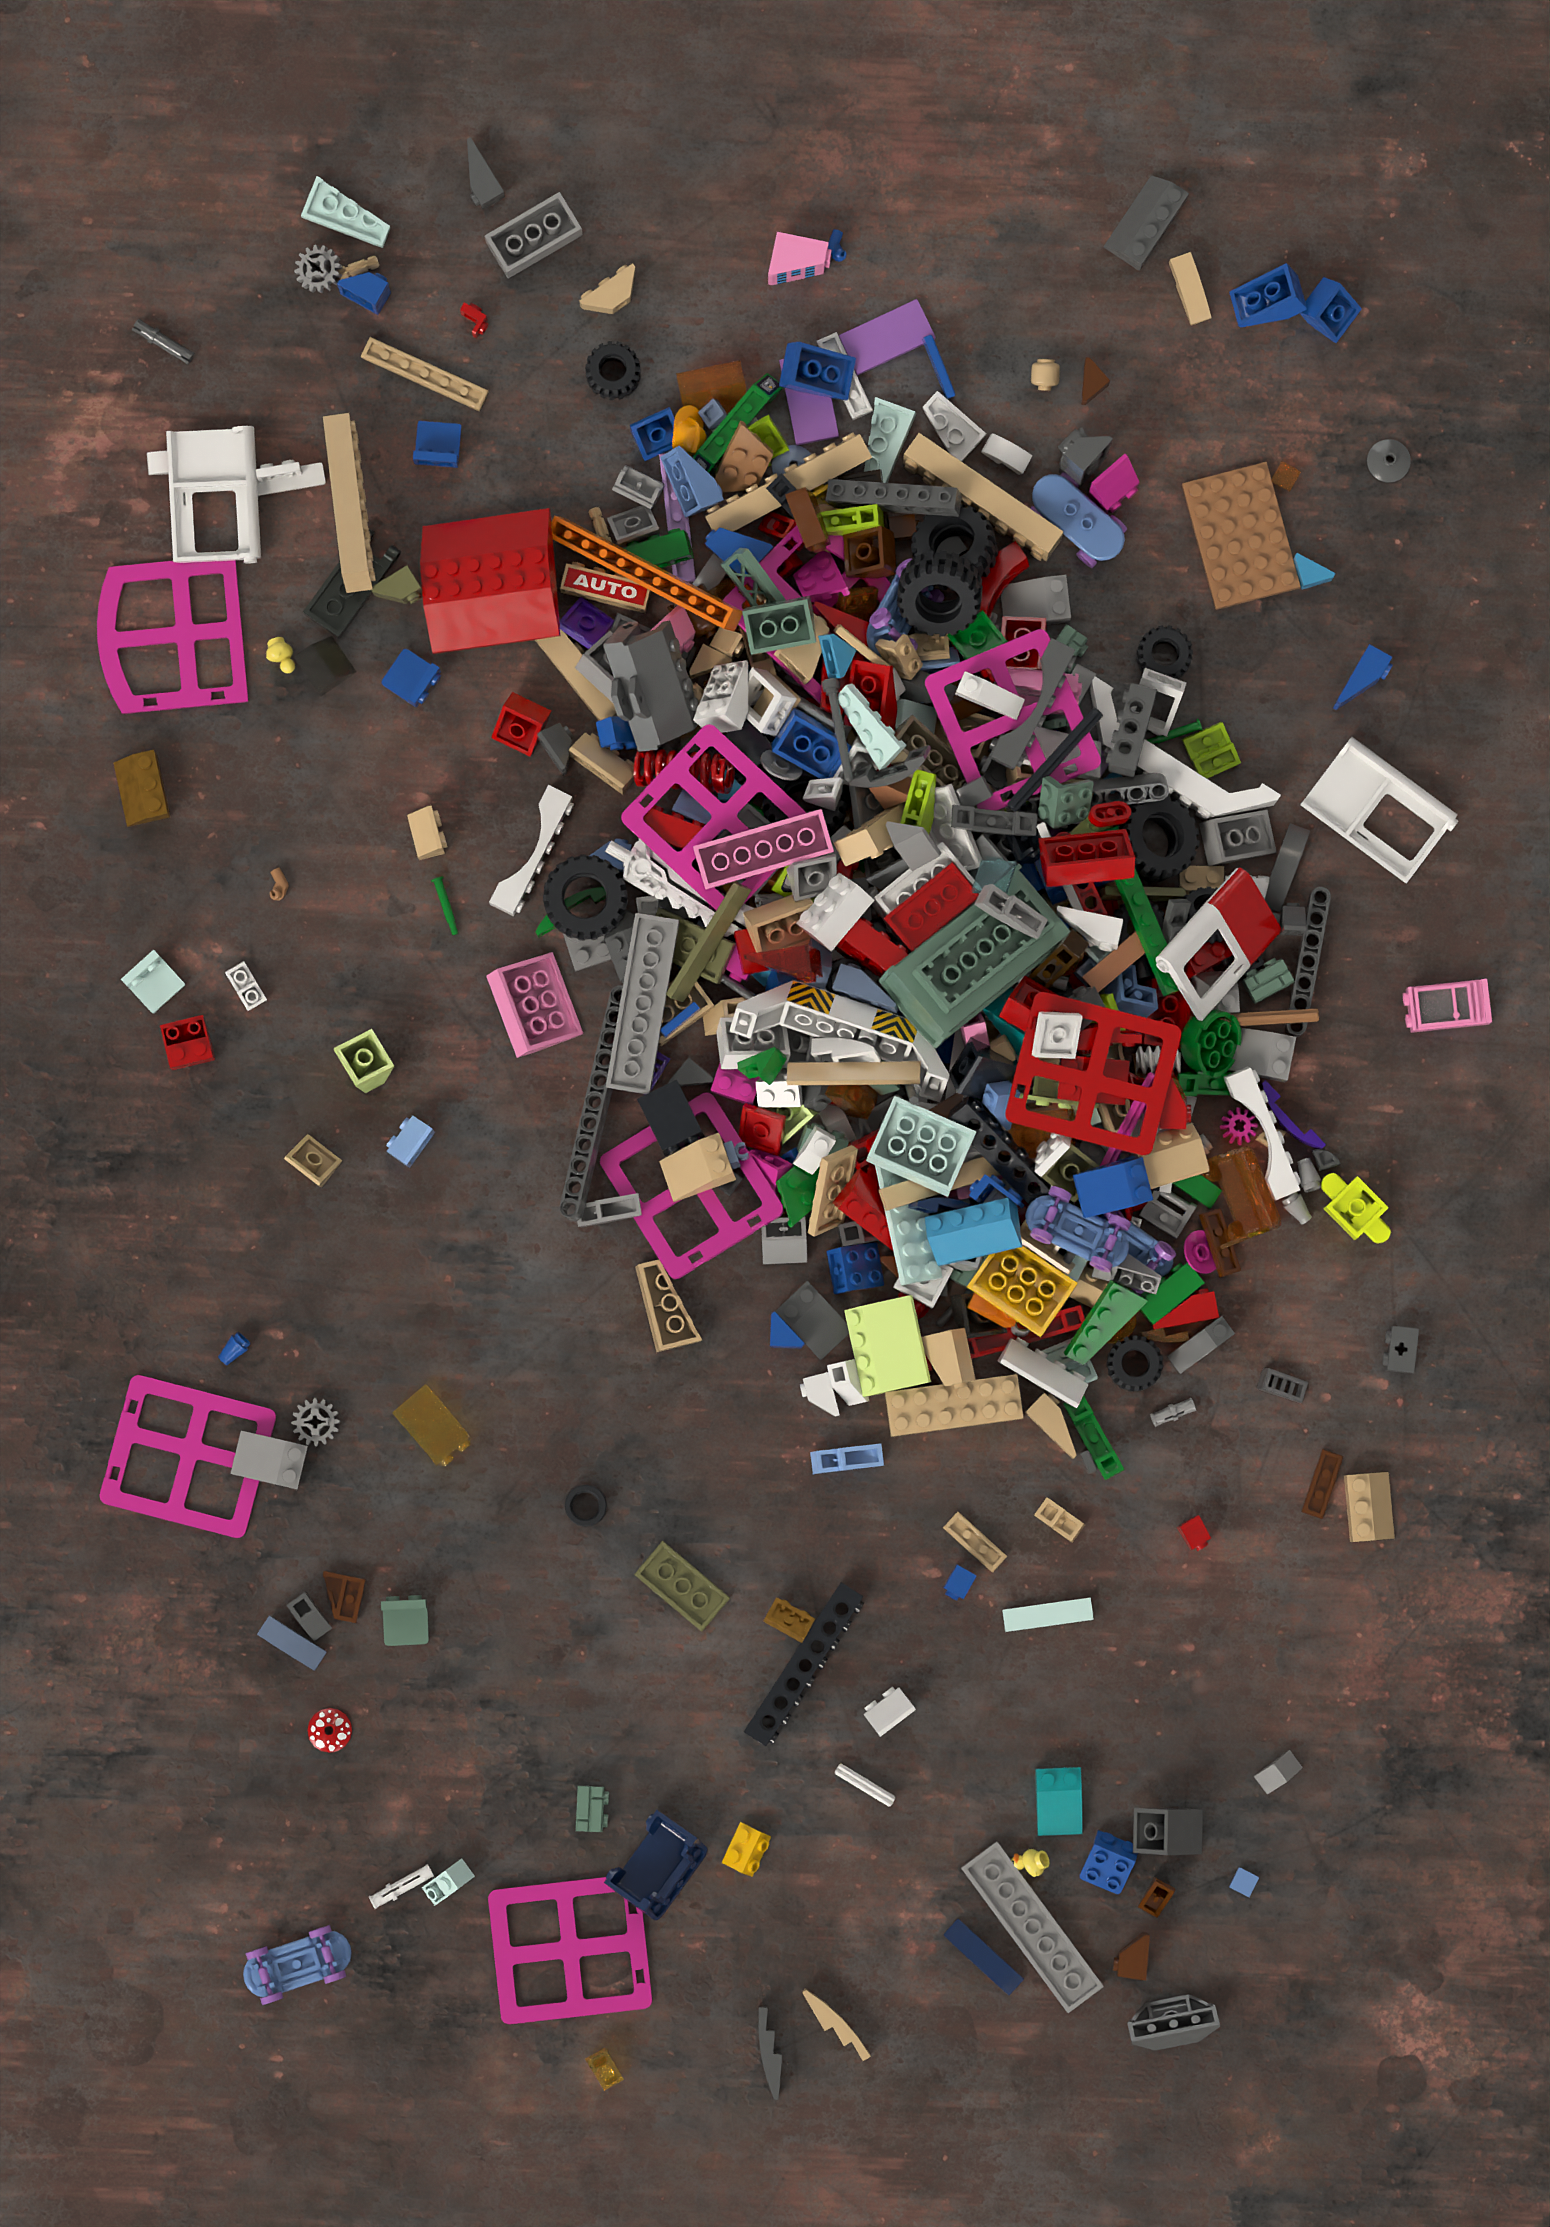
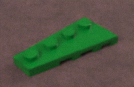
(1106, 1318)

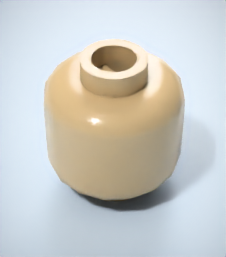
(1045, 374)

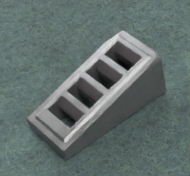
(1265, 1378)

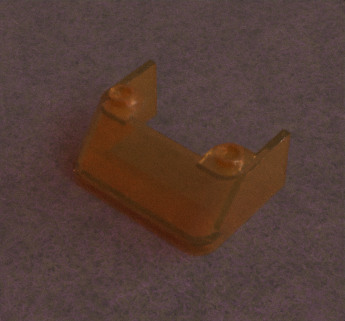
(1245, 1194)

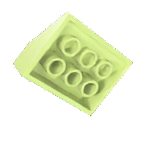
(887, 1346)

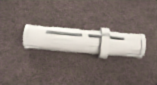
(377, 1899)

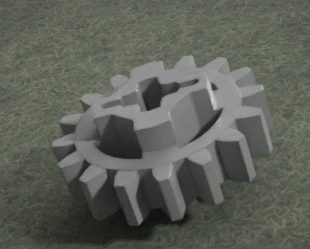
(312, 276)
(315, 1411)

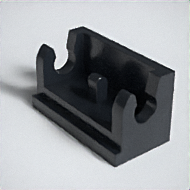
(1024, 848)

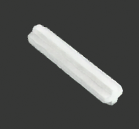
(865, 1785)

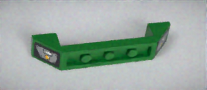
(745, 410)

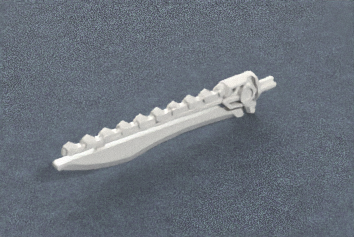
(652, 879)

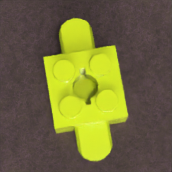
(1356, 1208)

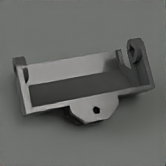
(651, 684)

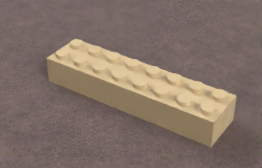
(349, 502)
(999, 507)

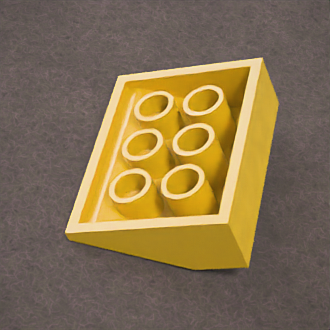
(1023, 1287)

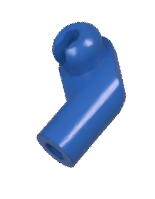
(837, 253)

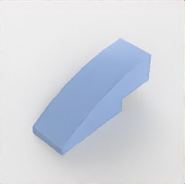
(847, 1458)

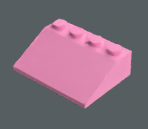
(534, 1004)

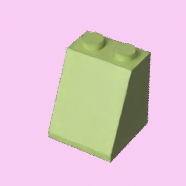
(365, 1061)

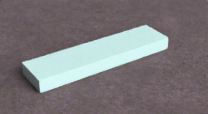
(1047, 1614)

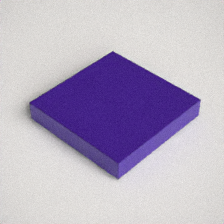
(585, 623)

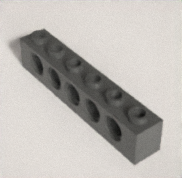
(895, 497)

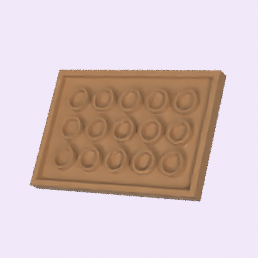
(1241, 535)

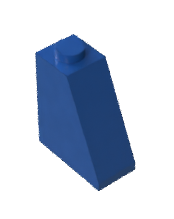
(725, 543)

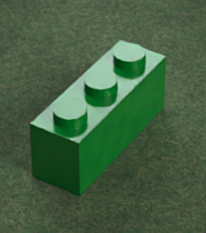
(664, 550)
(1171, 1292)

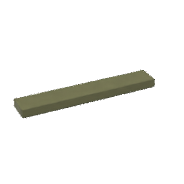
(708, 942)

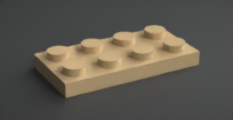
(833, 1176)

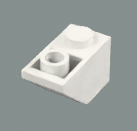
(846, 1382)

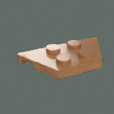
(743, 461)

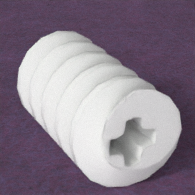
(1149, 1059)

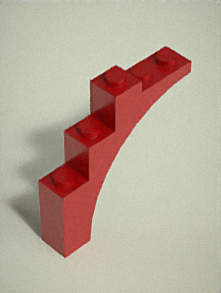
(1008, 565)

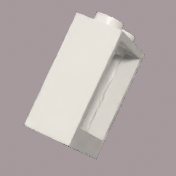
(1168, 686)
(781, 702)

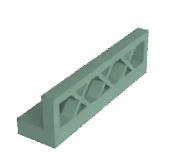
(758, 575)

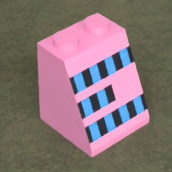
(797, 258)

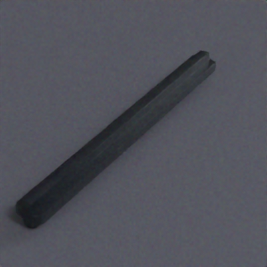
(1055, 759)

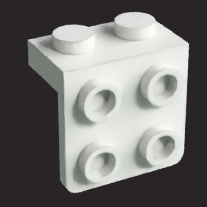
(778, 1093)

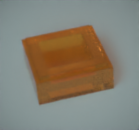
(1285, 476)

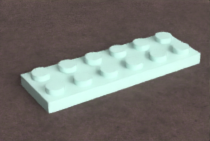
(909, 1238)

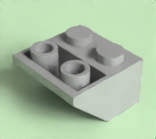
(784, 1243)

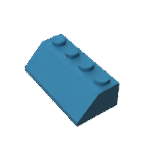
(974, 1231)

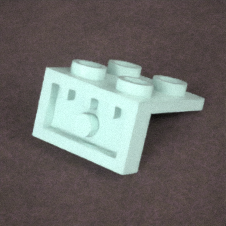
(153, 981)

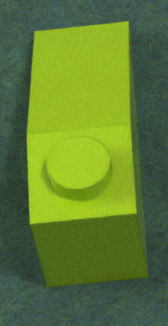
(852, 519)
(920, 801)

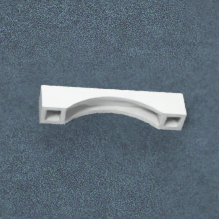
(511, 891)
(1279, 1174)

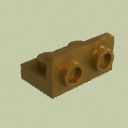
(789, 1619)

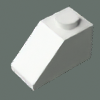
(814, 1149)
(820, 1392)

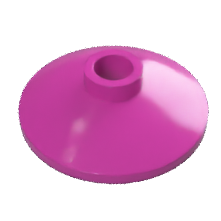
(1198, 1252)

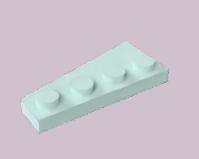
(336, 211)
(873, 733)

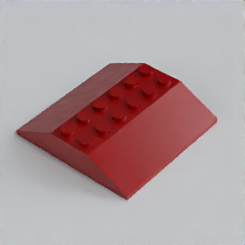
(489, 581)

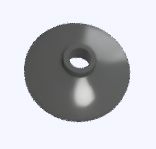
(1384, 470)

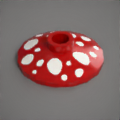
(341, 1730)

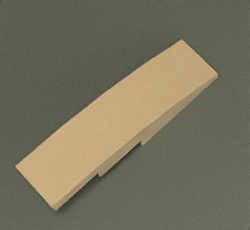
(830, 2018)

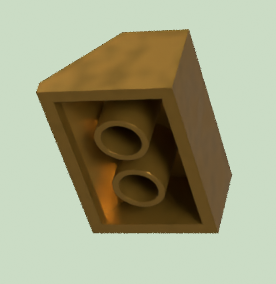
(141, 788)

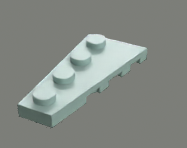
(887, 436)

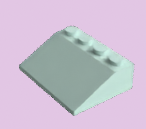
(921, 1146)

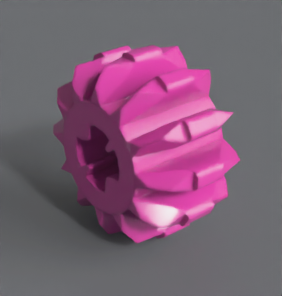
(1231, 1123)

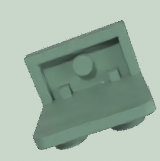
(1064, 803)
(405, 1621)

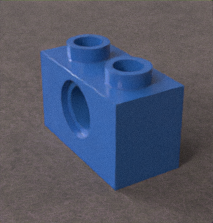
(959, 1583)

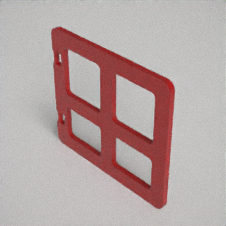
(1092, 1079)

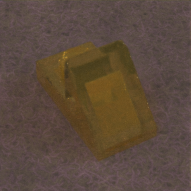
(604, 2068)

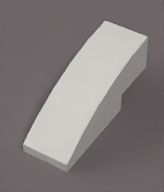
(843, 1050)

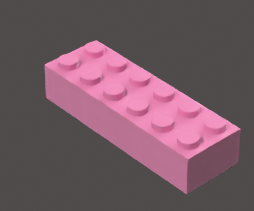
(763, 849)

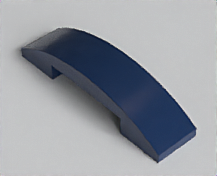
(932, 1204)
(983, 1957)

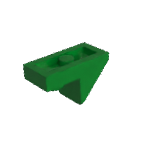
(764, 1064)

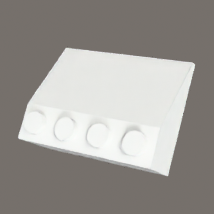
(911, 880)

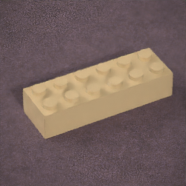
(949, 1408)

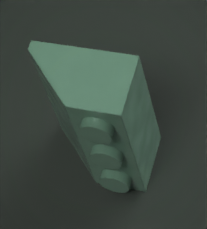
(780, 625)

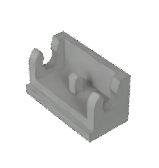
(638, 487)

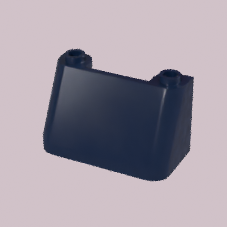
(658, 1866)

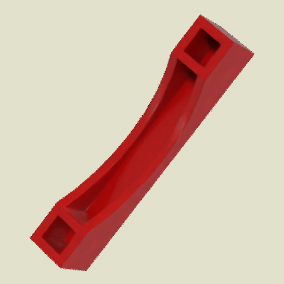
(1064, 1322)

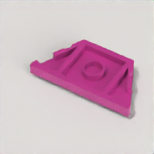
(820, 578)

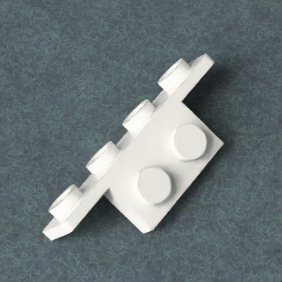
(288, 477)

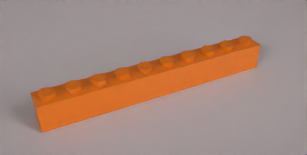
(645, 574)

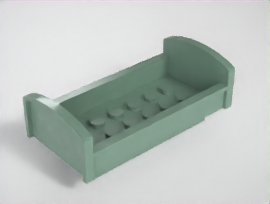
(969, 965)

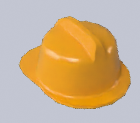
(688, 430)

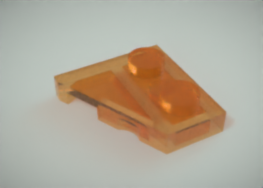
(859, 603)

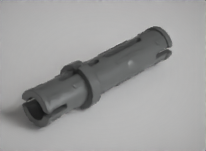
(154, 336)

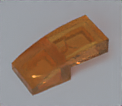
(1158, 1335)

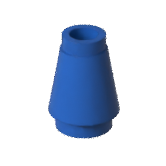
(234, 1348)

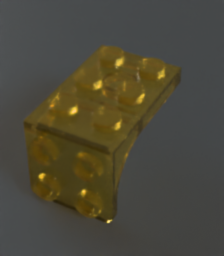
(433, 1426)

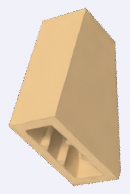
(804, 658)
(950, 1357)

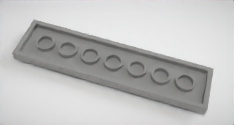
(642, 1003)
(1032, 1927)

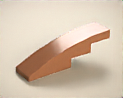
(1115, 963)

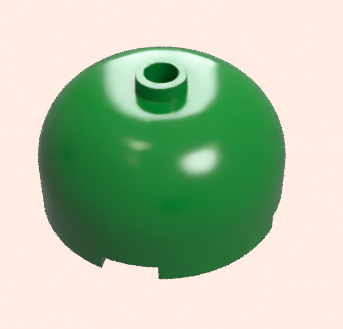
(1210, 1043)

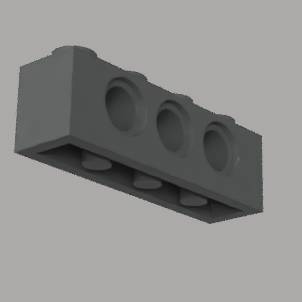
(1127, 763)

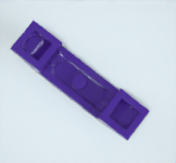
(1308, 1138)

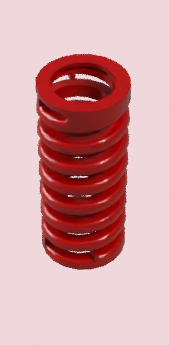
(705, 766)

